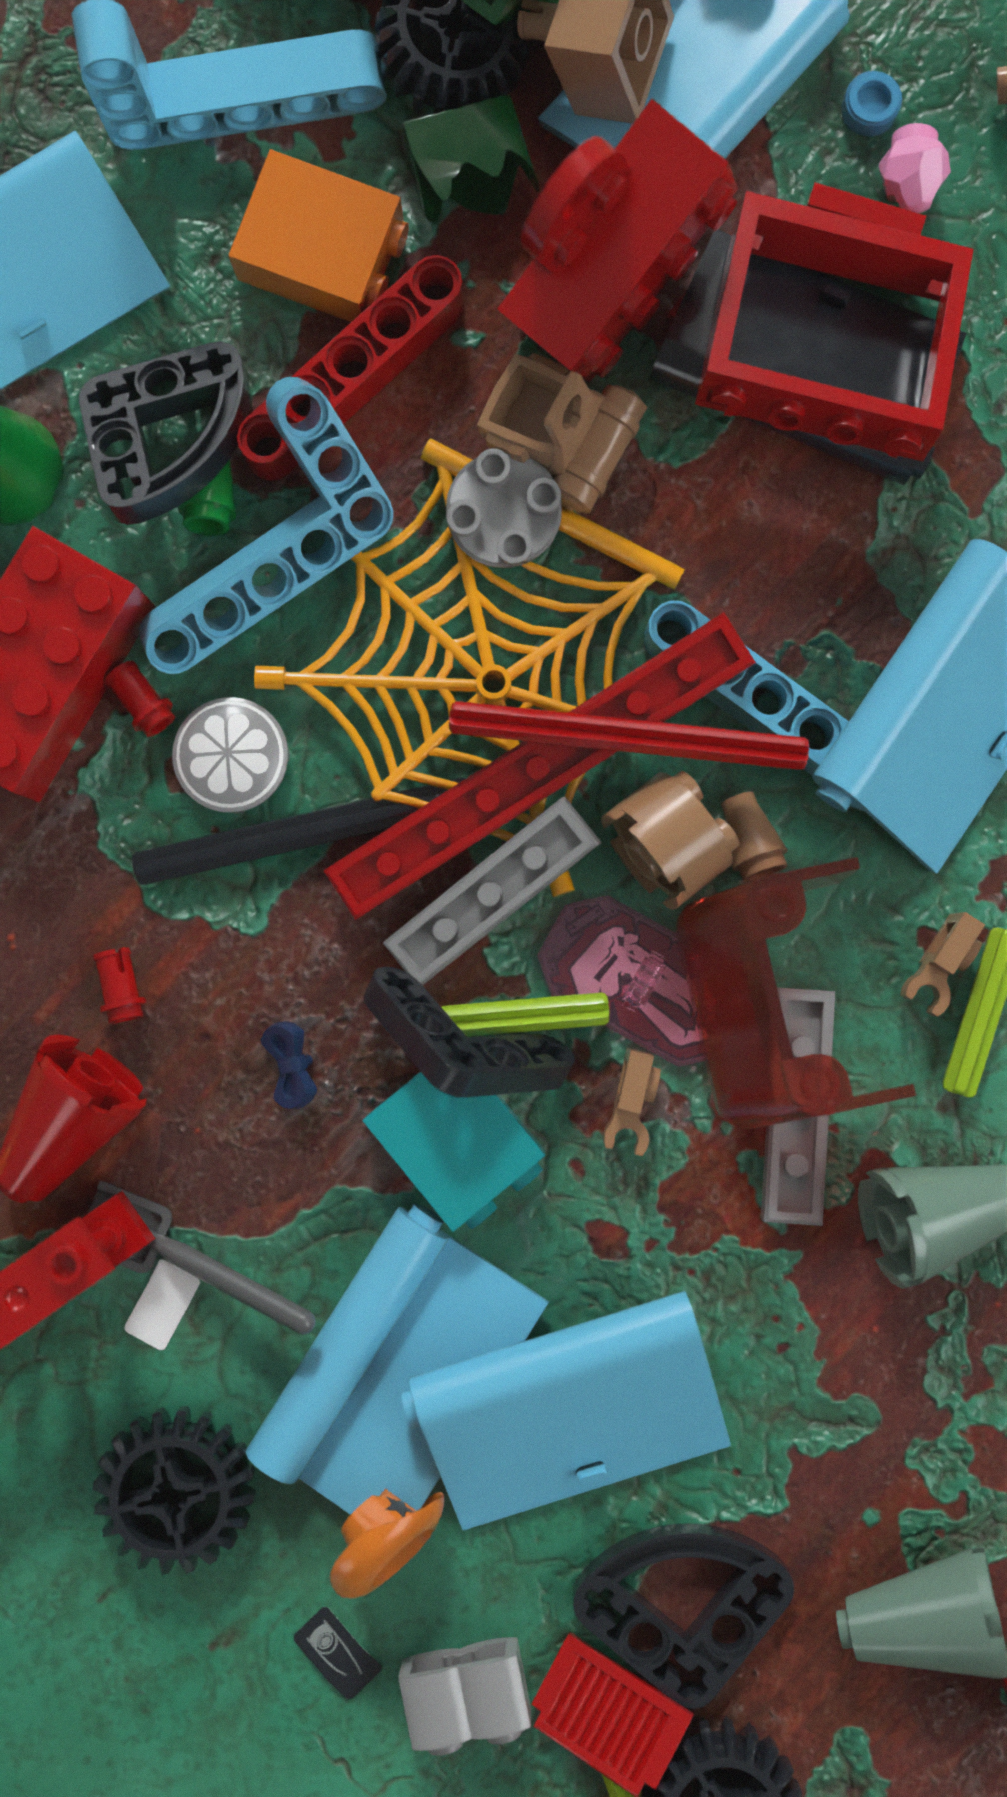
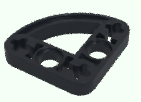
(124, 421)
(696, 1644)

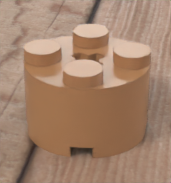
(670, 837)

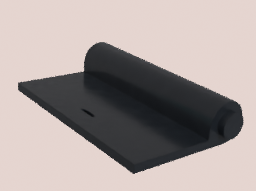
(811, 330)

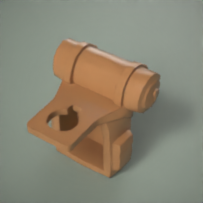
(558, 421)

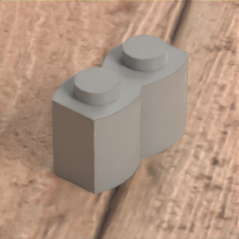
(465, 1695)

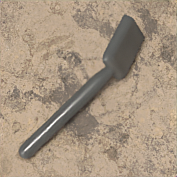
(202, 1266)

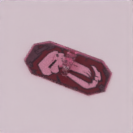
(636, 964)

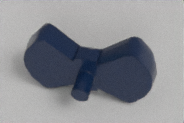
(285, 1043)

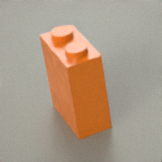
(318, 237)

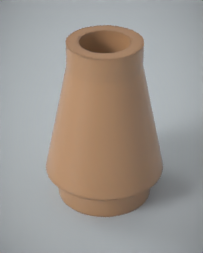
(760, 846)

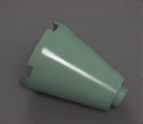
(931, 1216)
(930, 1619)

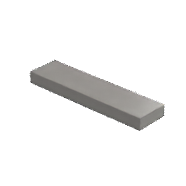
(492, 891)
(798, 1149)

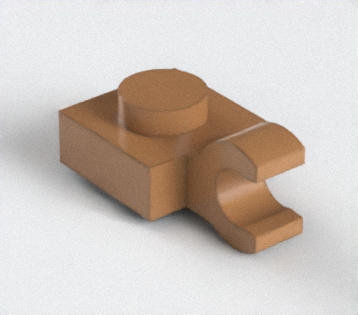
(950, 950)
(636, 1084)

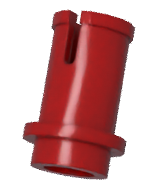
(140, 699)
(118, 986)

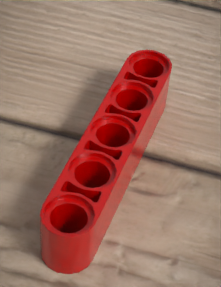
(363, 343)

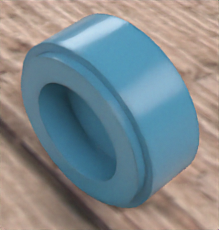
(871, 103)

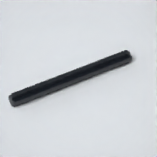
(275, 837)

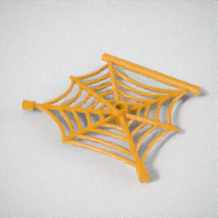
(580, 528)

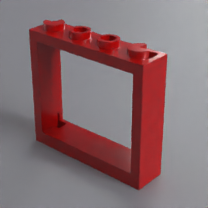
(855, 252)

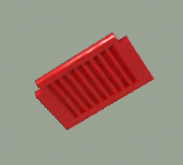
(609, 1716)

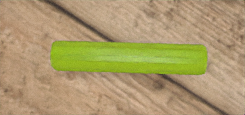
(531, 1014)
(979, 1018)

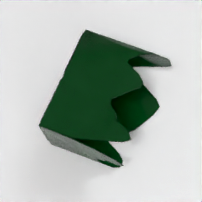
(468, 157)

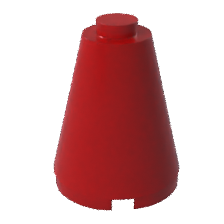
(64, 1116)

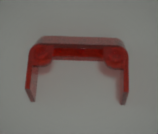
(740, 1008)

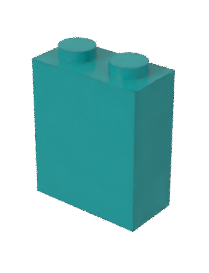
(456, 1148)

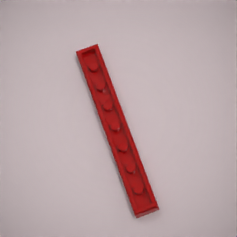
(533, 770)

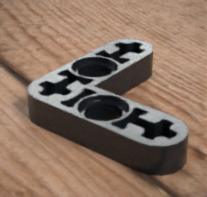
(451, 1059)

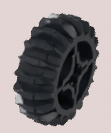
(415, 53)
(129, 1504)
(756, 1763)

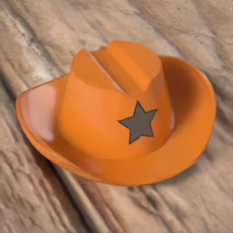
(381, 1541)

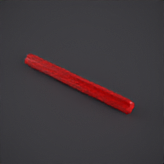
(628, 735)

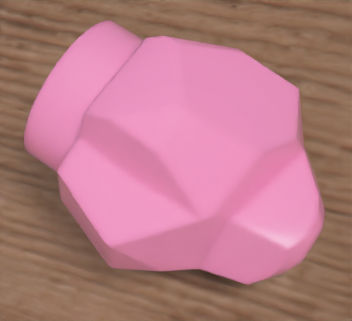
(914, 167)

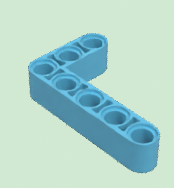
(221, 90)
(280, 544)
(735, 695)

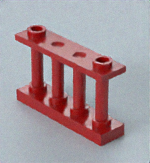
(68, 1264)

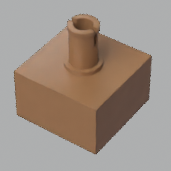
(601, 50)

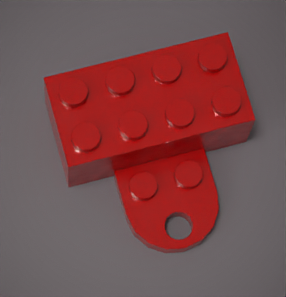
(613, 237)
(59, 639)

